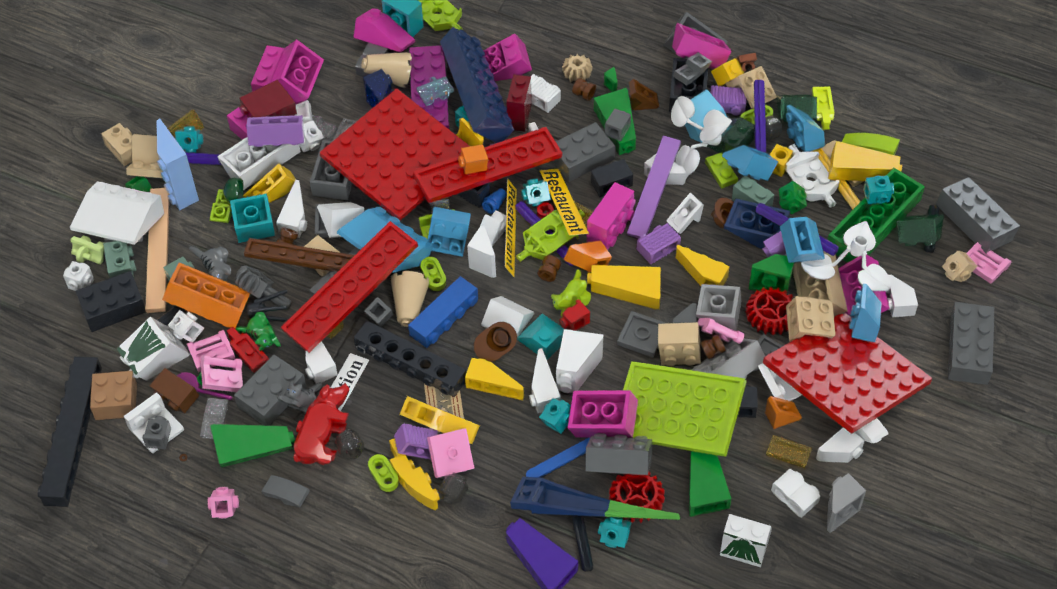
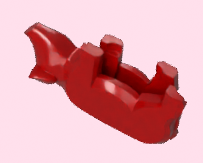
(318, 424)

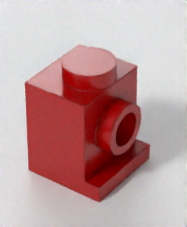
(575, 317)

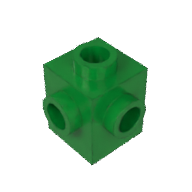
(792, 197)

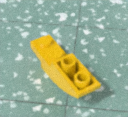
(437, 418)
(413, 479)

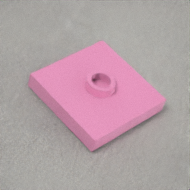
(450, 452)

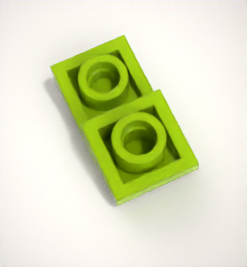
(221, 209)

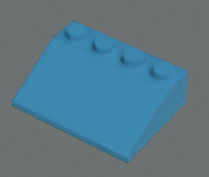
(370, 222)

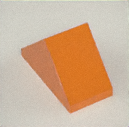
(781, 412)

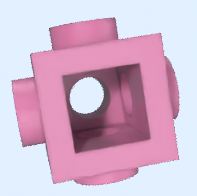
(220, 508)

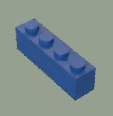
(443, 312)

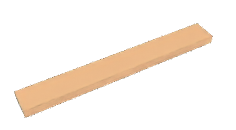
(158, 257)

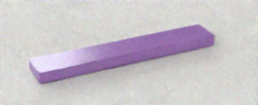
(654, 187)

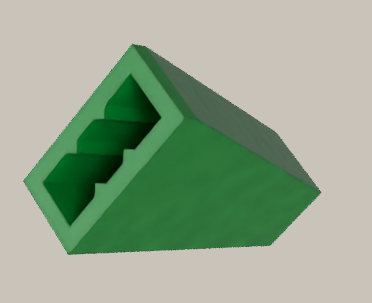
(604, 107)
(249, 442)
(707, 485)

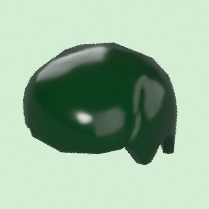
(233, 189)

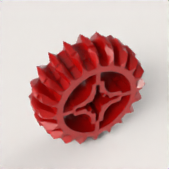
(768, 316)
(636, 490)

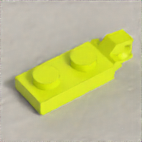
(825, 106)

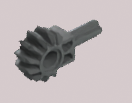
(258, 285)

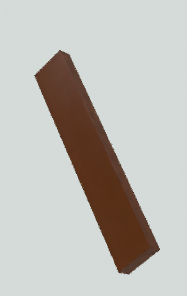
(296, 255)

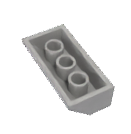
(735, 361)

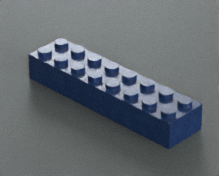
(476, 86)

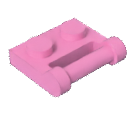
(987, 268)
(726, 334)
(220, 350)
(221, 379)

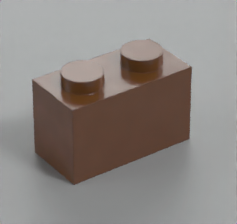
(174, 390)

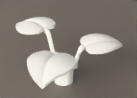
(714, 125)
(858, 241)

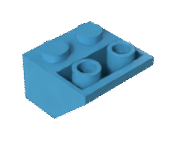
(804, 130)
(751, 162)
(448, 231)
(801, 240)
(865, 315)

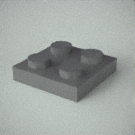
(640, 334)

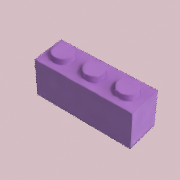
(275, 130)

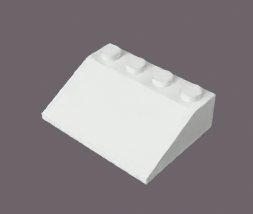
(117, 212)

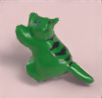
(261, 330)

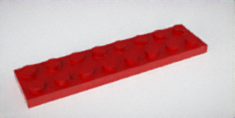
(503, 160)
(349, 286)

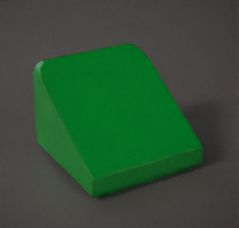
(610, 79)
(139, 183)

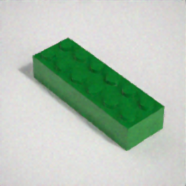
(880, 217)

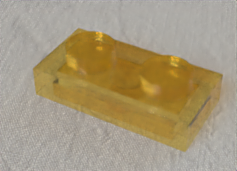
(789, 451)

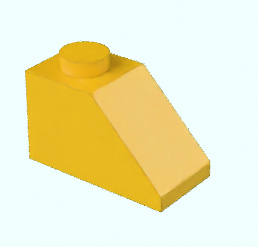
(727, 72)

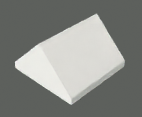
(338, 215)
(481, 254)
(504, 310)

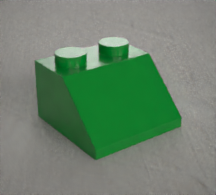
(772, 272)

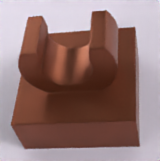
(747, 59)

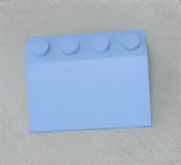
(175, 169)

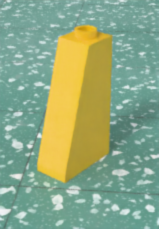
(859, 163)
(627, 283)

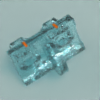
(434, 90)

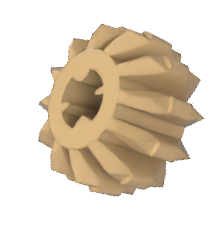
(577, 67)

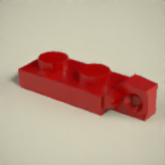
(247, 349)

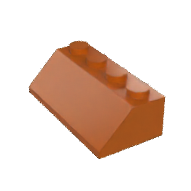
(206, 295)

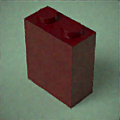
(268, 101)
(519, 101)

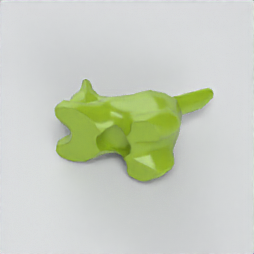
(574, 290)

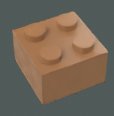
(113, 394)

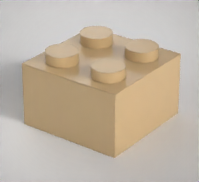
(679, 344)

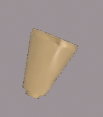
(392, 63)
(408, 295)

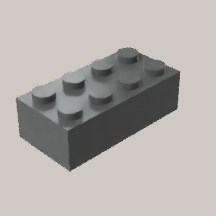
(977, 215)
(971, 343)

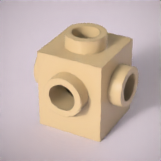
(959, 266)

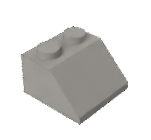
(720, 304)
(844, 501)

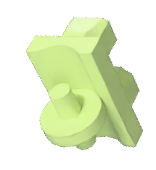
(86, 250)

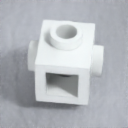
(312, 137)
(78, 276)
(183, 323)

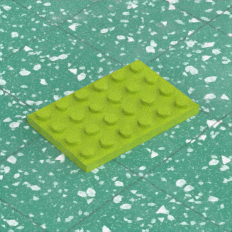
(685, 407)

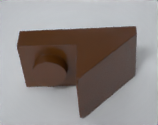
(642, 97)

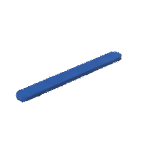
(558, 460)

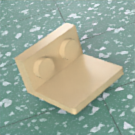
(746, 82)
(144, 157)
(810, 317)

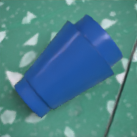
(494, 201)

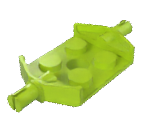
(446, 20)
(540, 244)

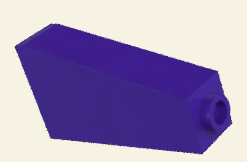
(542, 558)

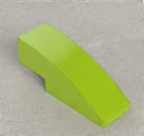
(873, 141)

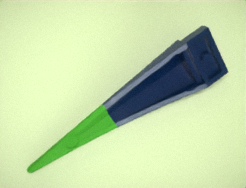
(552, 498)

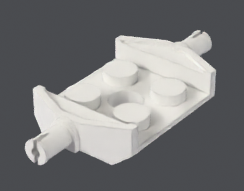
(808, 165)

